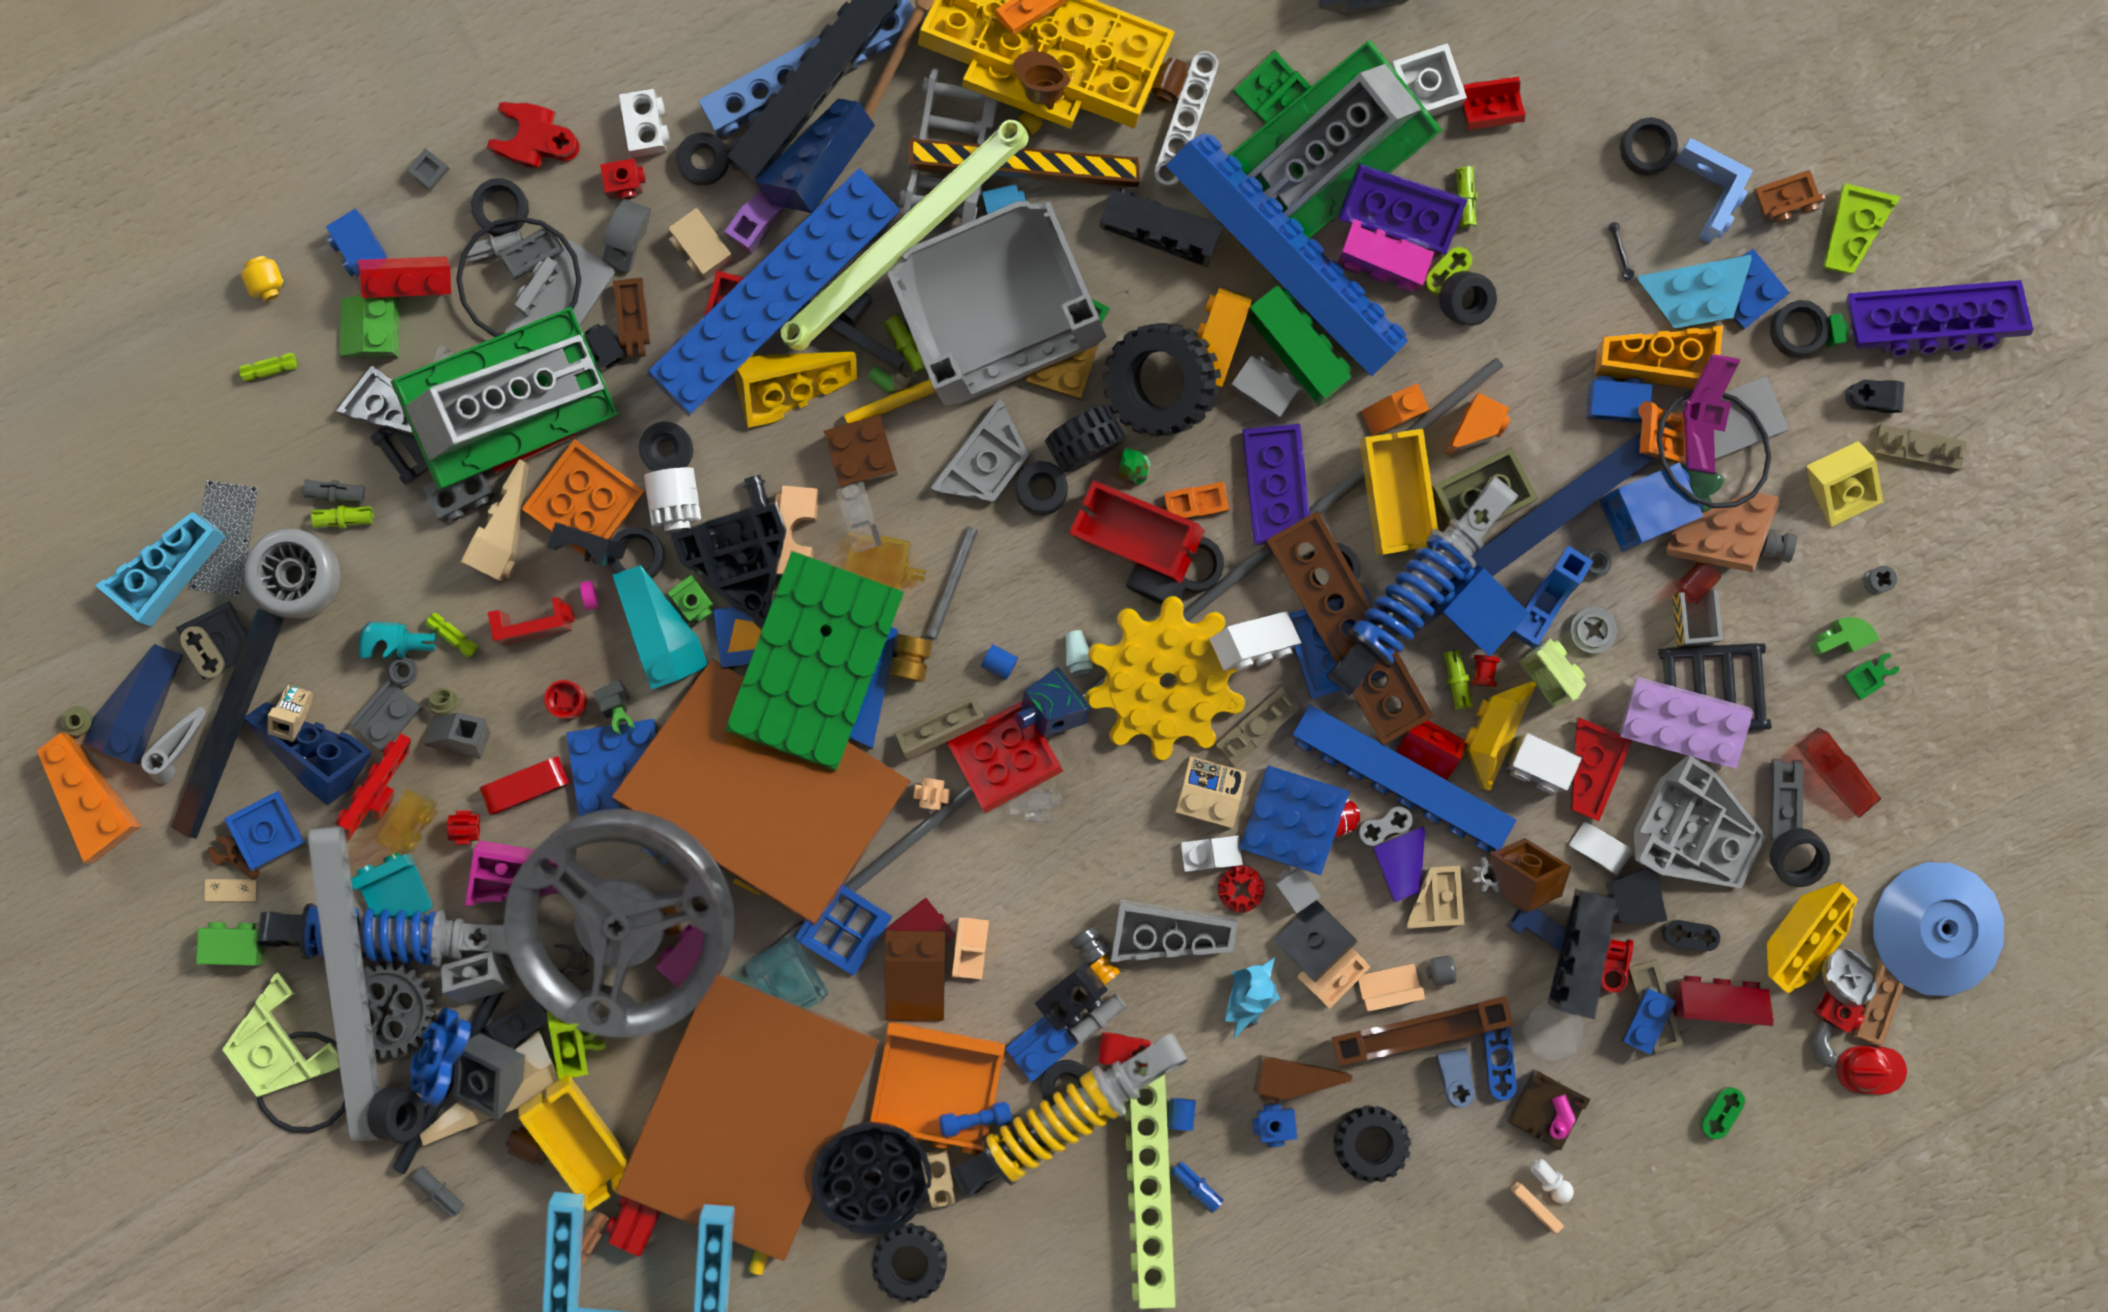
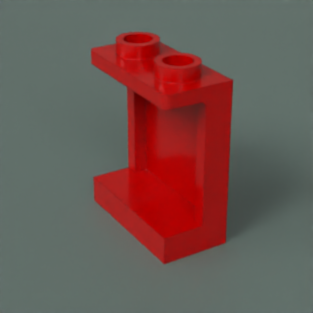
(506, 634)

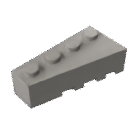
(1167, 932)

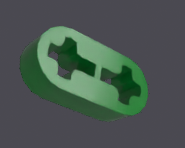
(1728, 1117)

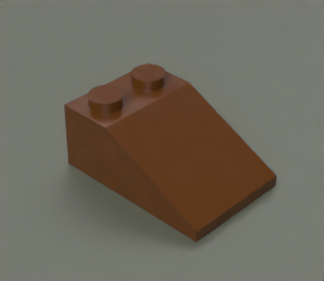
(915, 974)
(1291, 1079)

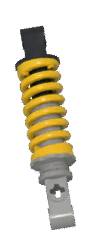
(1063, 1122)

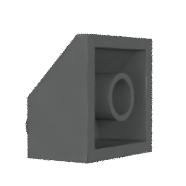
(488, 1075)

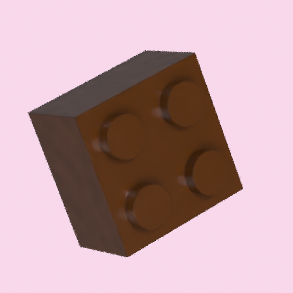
(860, 451)

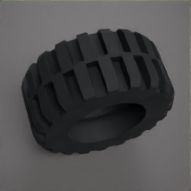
(1126, 388)

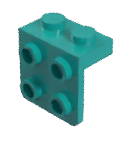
(393, 886)

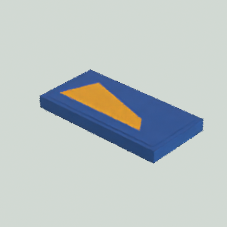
(735, 636)

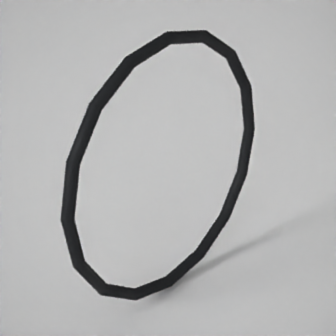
(505, 221)
(1699, 500)

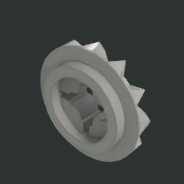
(1607, 630)

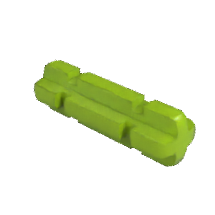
(268, 367)
(451, 635)

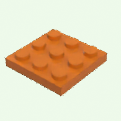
(584, 495)

